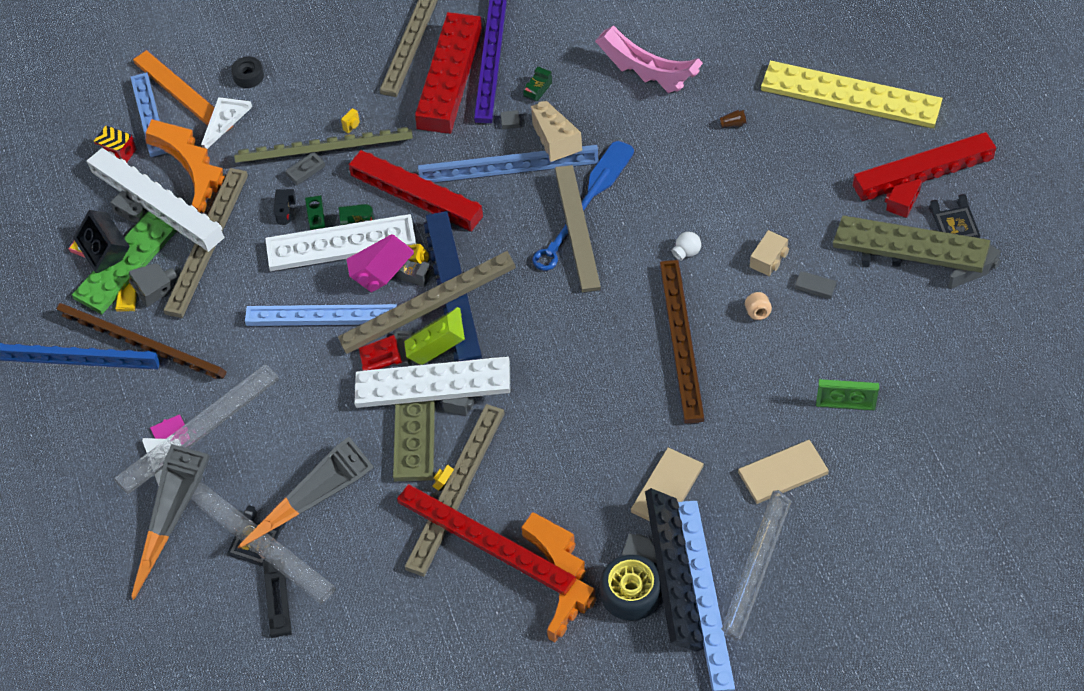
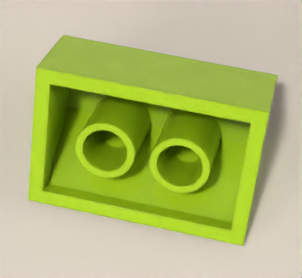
(435, 337)

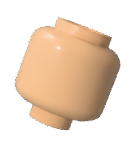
(758, 306)

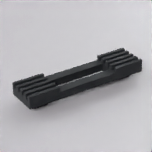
(280, 623)

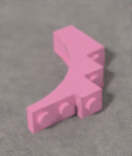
(649, 67)

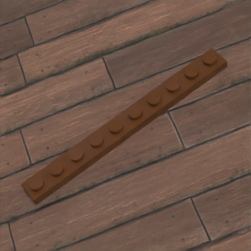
(681, 342)
(146, 344)

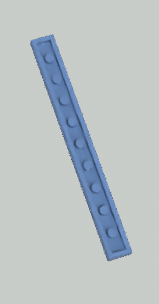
(504, 165)

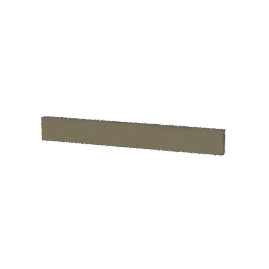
(407, 47)
(577, 229)

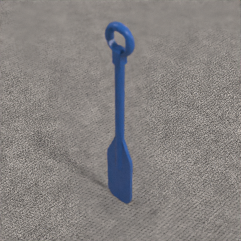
(600, 179)

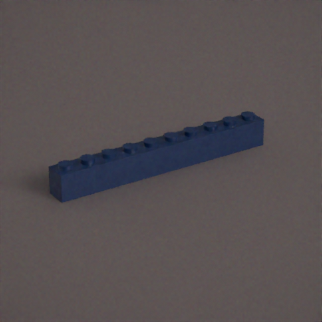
(448, 267)

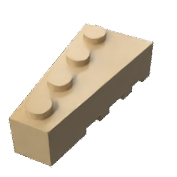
(555, 131)

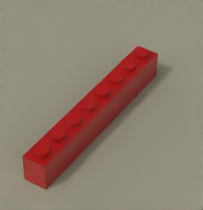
(924, 166)
(415, 190)

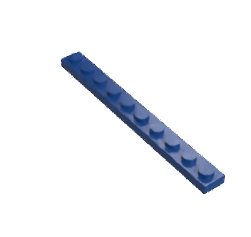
(79, 356)

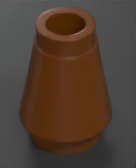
(733, 119)

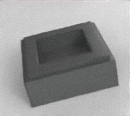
(510, 119)

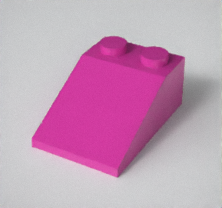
(379, 262)

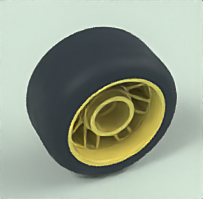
(630, 587)

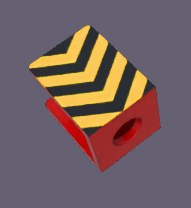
(117, 142)

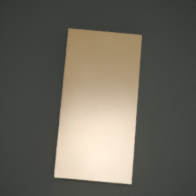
(783, 471)
(672, 476)

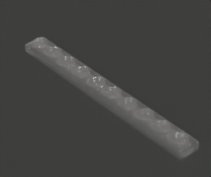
(197, 427)
(265, 545)

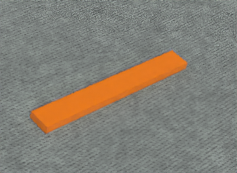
(175, 86)

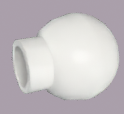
(687, 245)

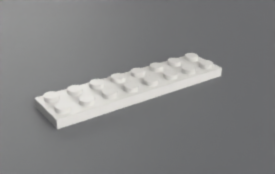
(334, 242)
(432, 382)

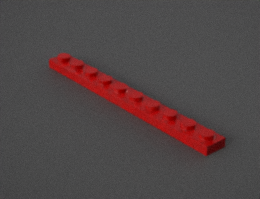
(487, 540)

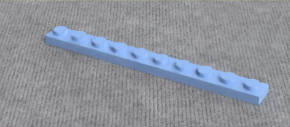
(706, 599)

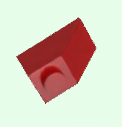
(903, 198)

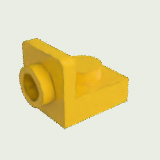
(420, 254)

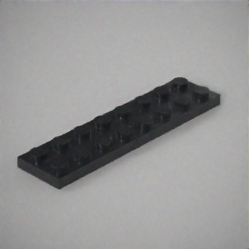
(673, 570)

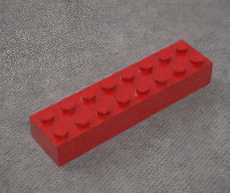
(448, 73)

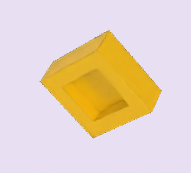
(350, 121)
(441, 477)

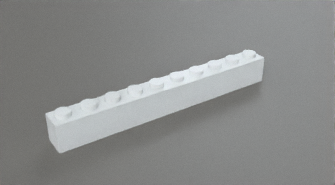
(156, 199)

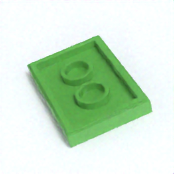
(847, 394)

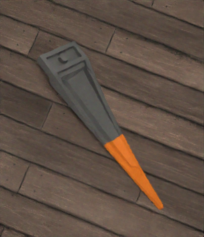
(334, 473)
(178, 481)

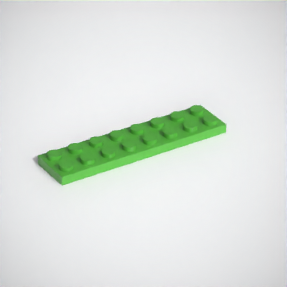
(145, 242)

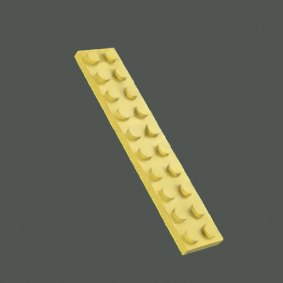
(852, 94)

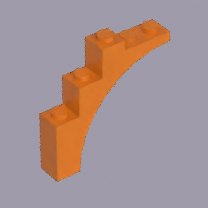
(195, 159)
(557, 546)

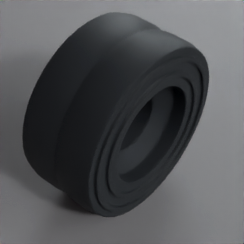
(247, 80)

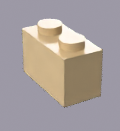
(769, 253)

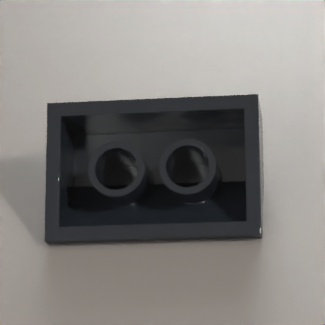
(100, 241)

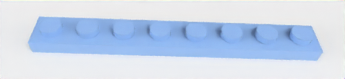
(313, 314)

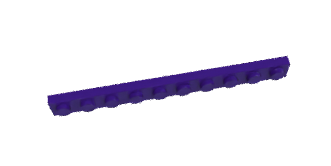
(490, 61)

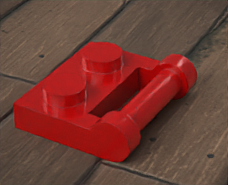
(380, 354)

